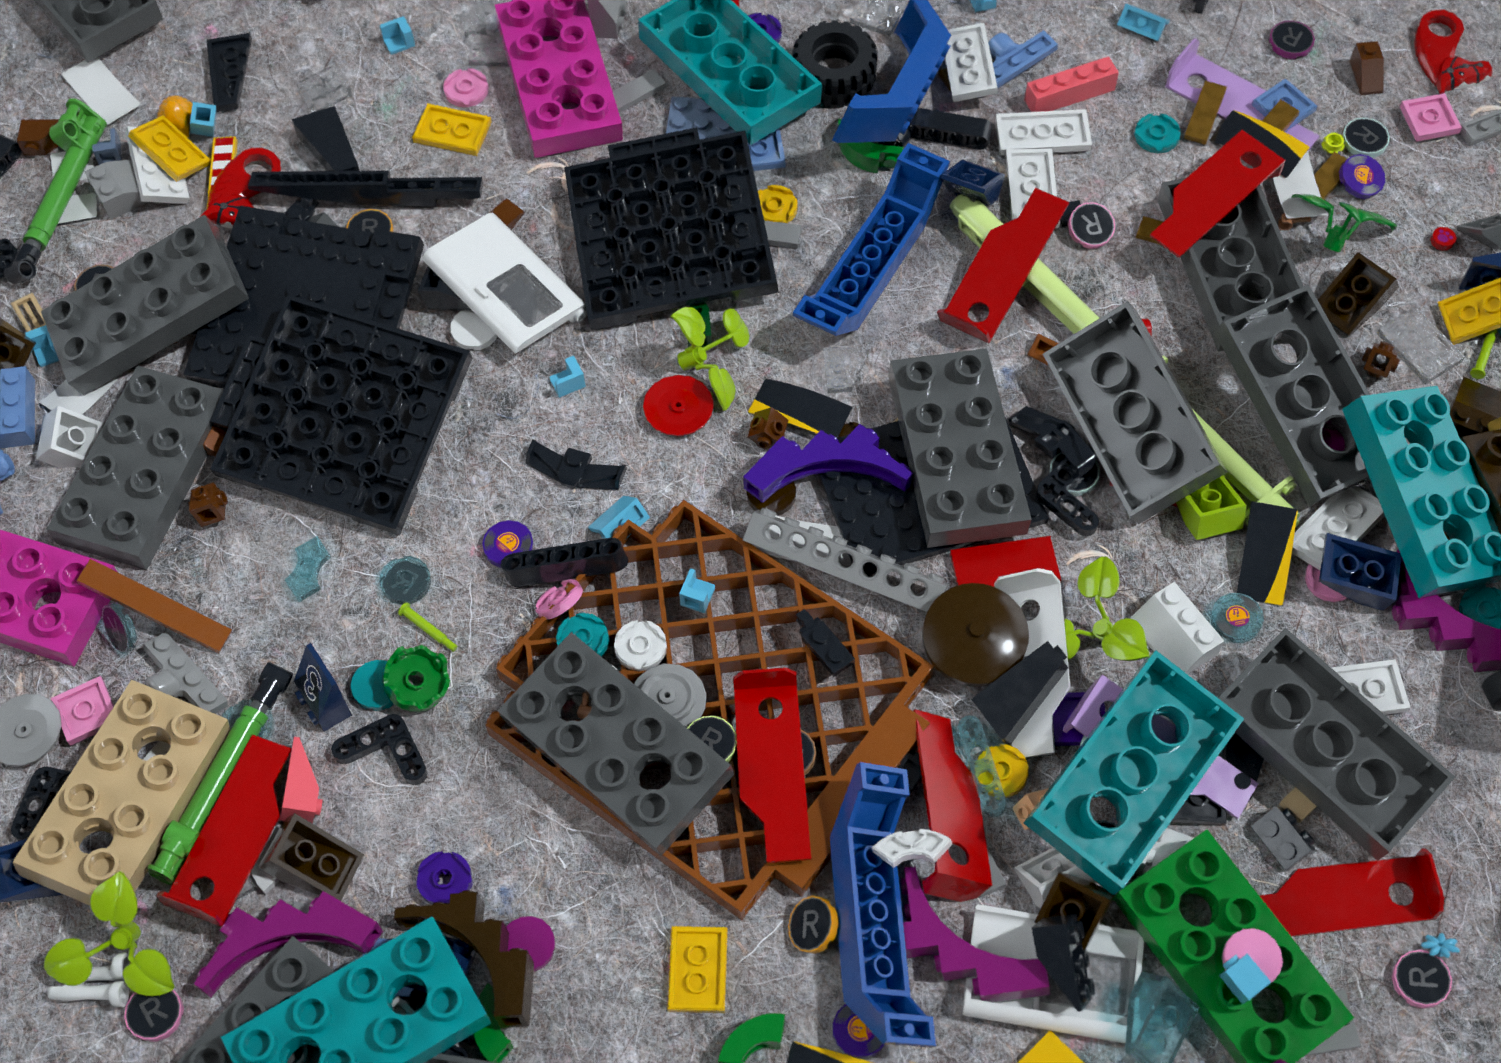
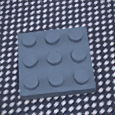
(693, 113)

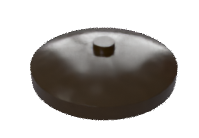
(974, 634)

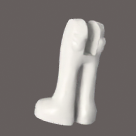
(117, 992)

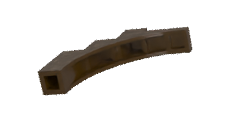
(509, 970)

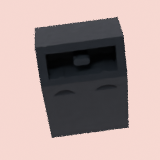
(438, 294)
(1062, 954)

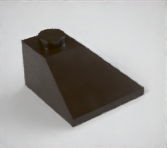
(1077, 897)

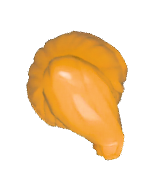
(177, 111)

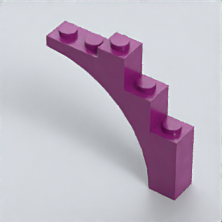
(1447, 626)
(249, 938)
(997, 976)

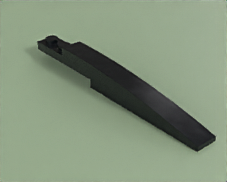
(366, 187)

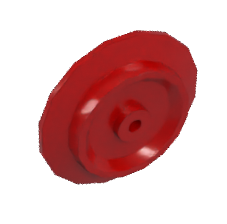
(678, 405)

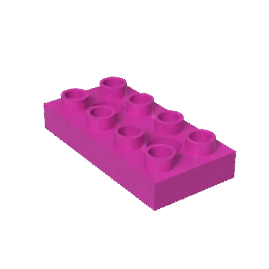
(558, 73)
(27, 574)

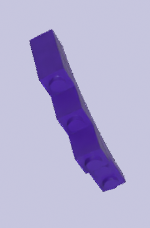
(823, 454)

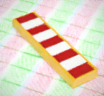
(223, 151)

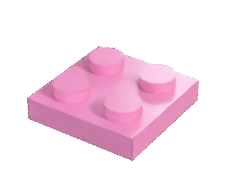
(1430, 117)
(83, 709)

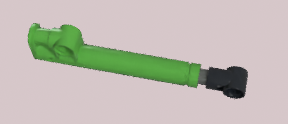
(75, 134)
(183, 834)

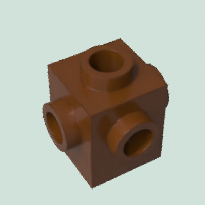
(1380, 369)
(767, 427)
(207, 504)

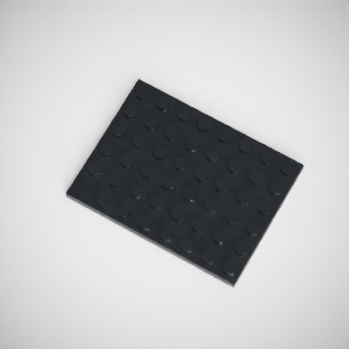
(886, 517)

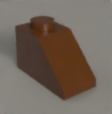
(1368, 67)
(35, 136)

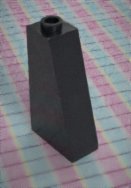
(326, 139)
(1020, 691)

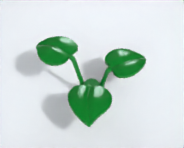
(1339, 234)

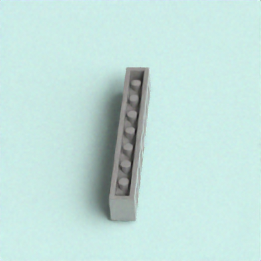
(758, 534)

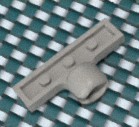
(181, 676)

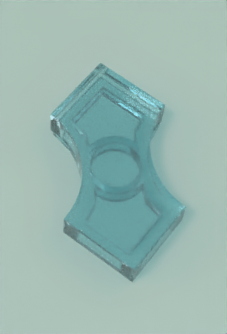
(304, 578)

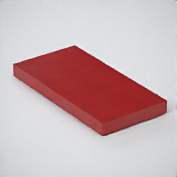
(988, 562)

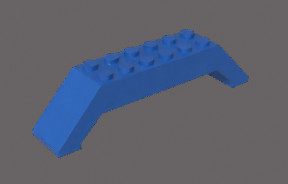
(886, 115)
(878, 246)
(871, 910)

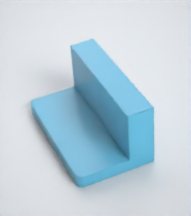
(1142, 21)
(618, 514)

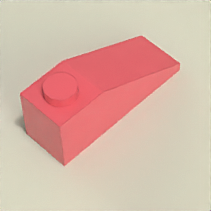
(300, 786)

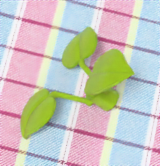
(694, 356)
(1119, 641)
(114, 901)

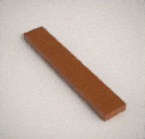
(154, 606)

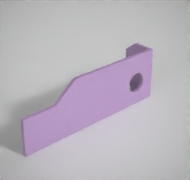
(1238, 94)
(1216, 784)

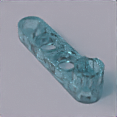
(983, 765)

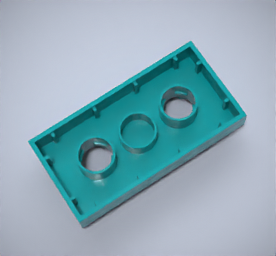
(722, 55)
(1427, 489)
(1134, 772)
(353, 1012)

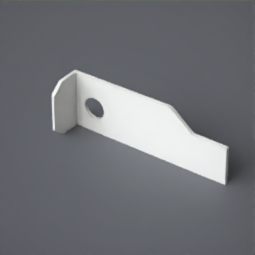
(1044, 588)

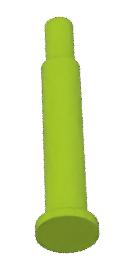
(1478, 371)
(426, 626)

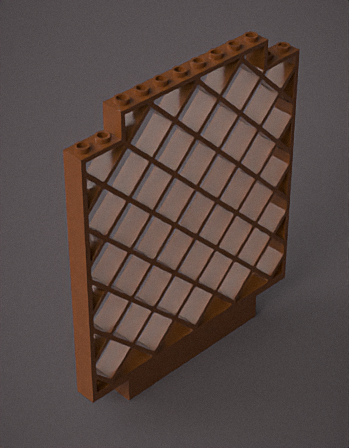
(880, 744)

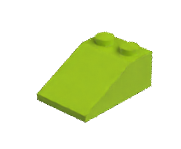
(1213, 509)

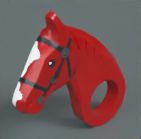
(1438, 56)
(232, 186)

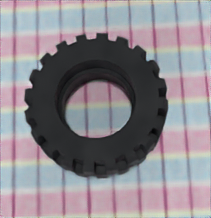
(840, 42)

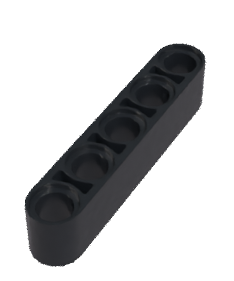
(951, 128)
(564, 562)

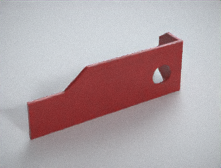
(1215, 191)
(1003, 266)
(953, 812)

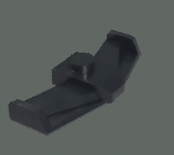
(1055, 437)
(574, 468)

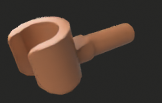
(1286, 224)
(584, 708)

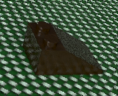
(1357, 294)
(14, 346)
(1474, 407)
(310, 858)

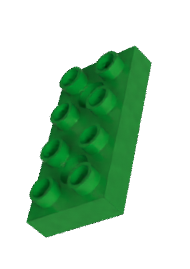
(1195, 954)

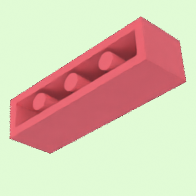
(1071, 85)

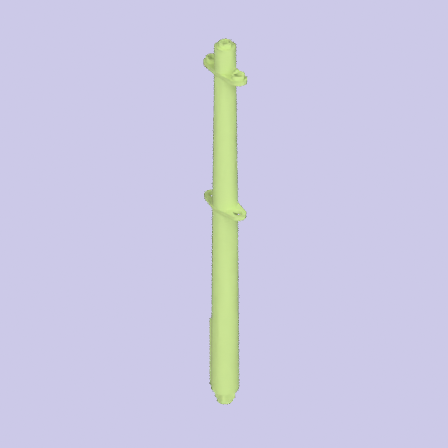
(1063, 303)

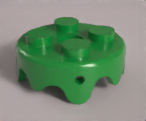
(421, 662)

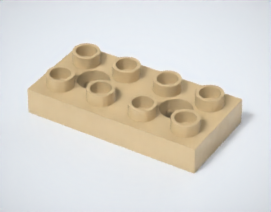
(123, 793)

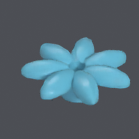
(1440, 946)

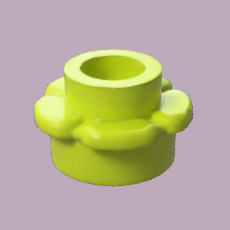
(1333, 143)

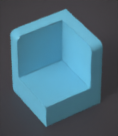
(397, 35)
(44, 347)
(568, 380)
(696, 592)

